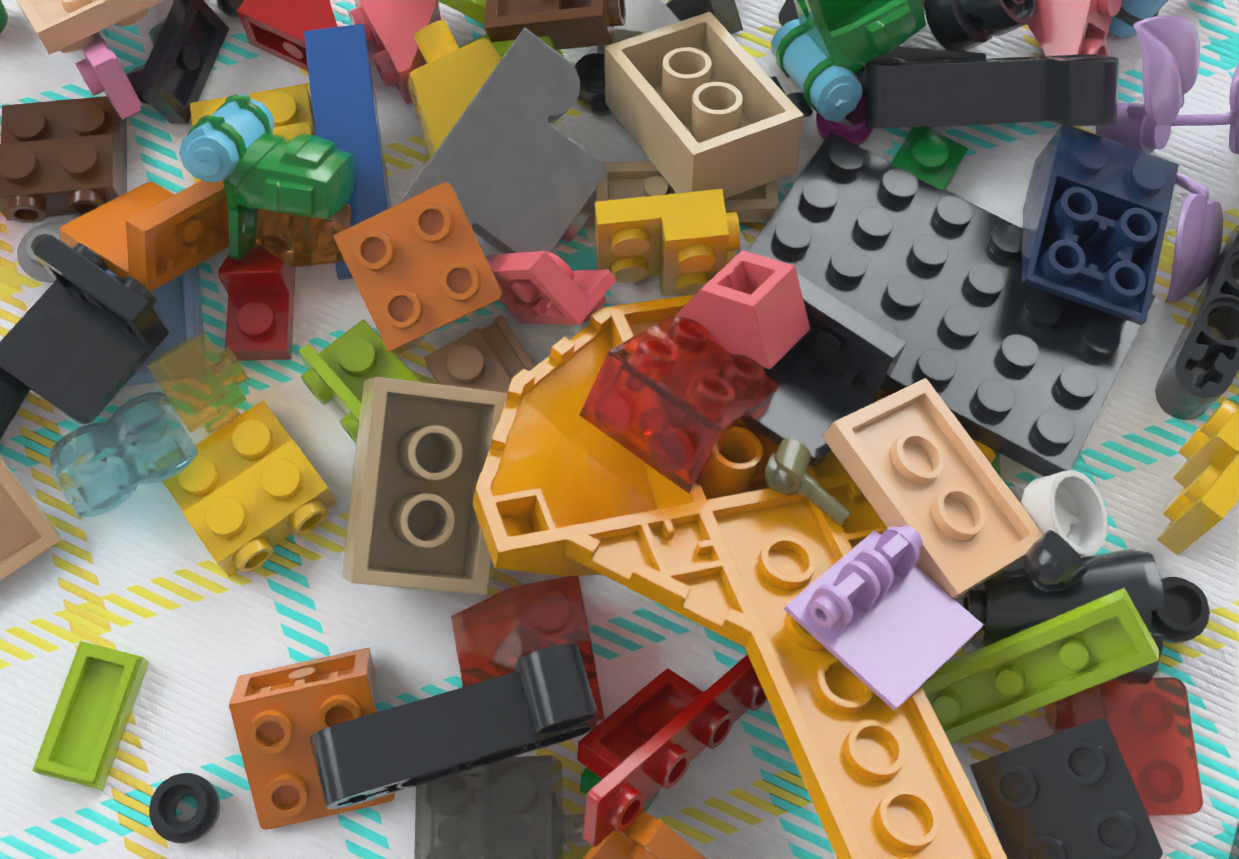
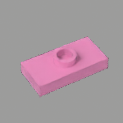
(105, 74)

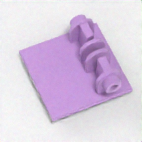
(884, 615)

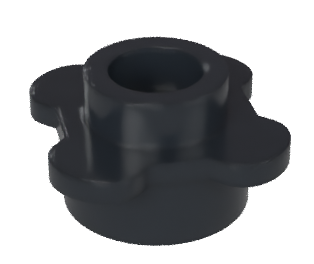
(590, 70)

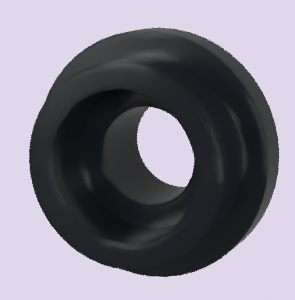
(166, 799)

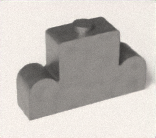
(506, 160)

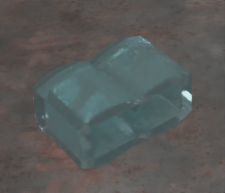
(108, 460)

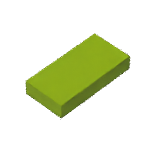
(91, 716)

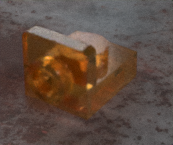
(302, 239)

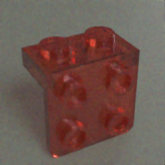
(675, 397)
(1152, 734)

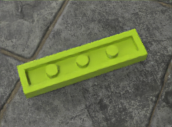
(1040, 665)

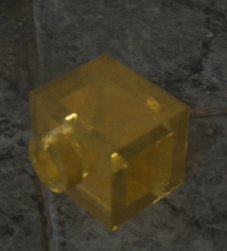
(201, 382)

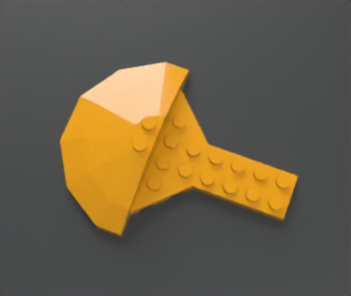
(731, 559)

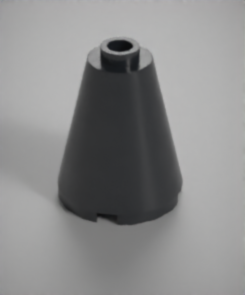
(1013, 604)

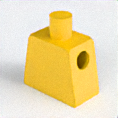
(448, 80)

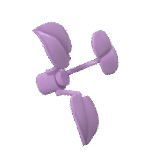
(1169, 71)

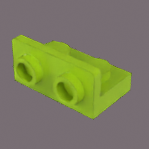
(343, 366)

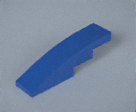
(348, 114)

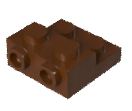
(564, 21)
(61, 158)

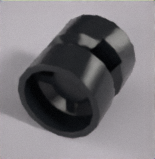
(970, 23)

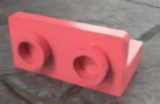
(545, 289)

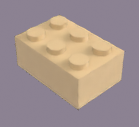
(702, 108)
(417, 486)

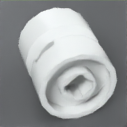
(1068, 506)

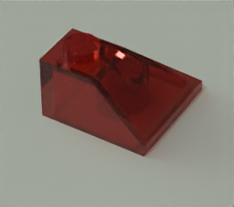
(520, 622)

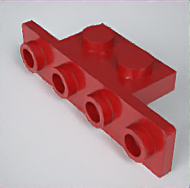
(655, 739)

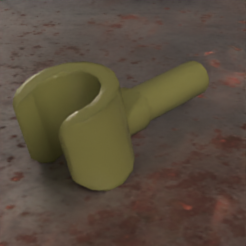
(788, 474)

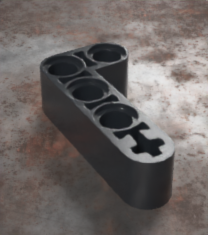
(993, 91)
(1201, 348)
(457, 730)

